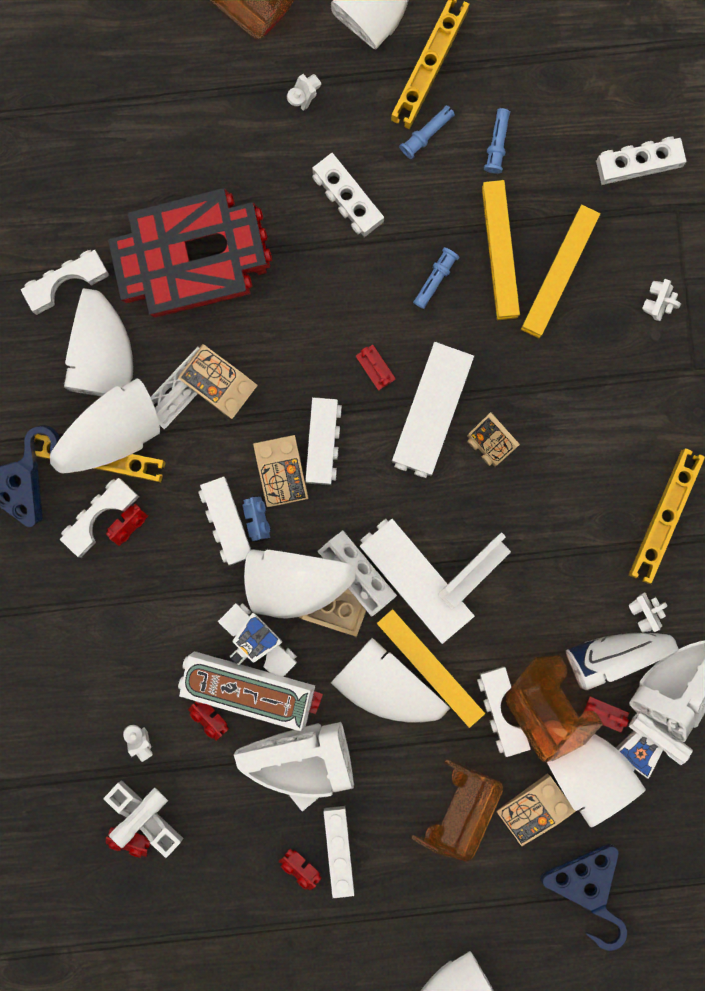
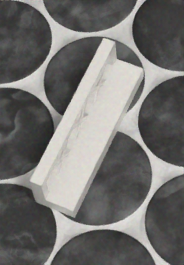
(177, 399)
(474, 572)

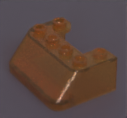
(546, 712)

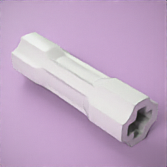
(673, 747)
(126, 830)

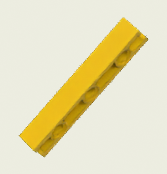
(423, 74)
(500, 250)
(560, 271)
(121, 466)
(673, 501)
(430, 668)

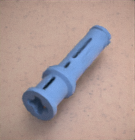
(420, 138)
(496, 150)
(440, 270)

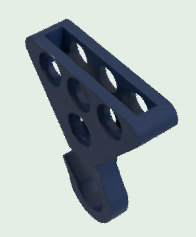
(29, 490)
(596, 901)

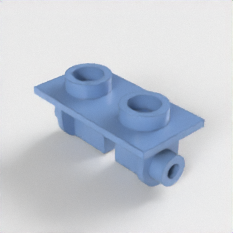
(256, 509)

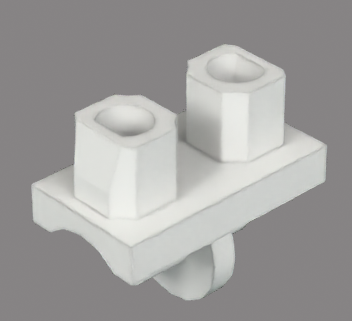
(303, 91)
(663, 291)
(652, 621)
(137, 742)

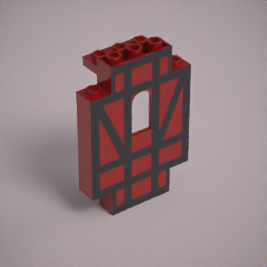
(155, 260)

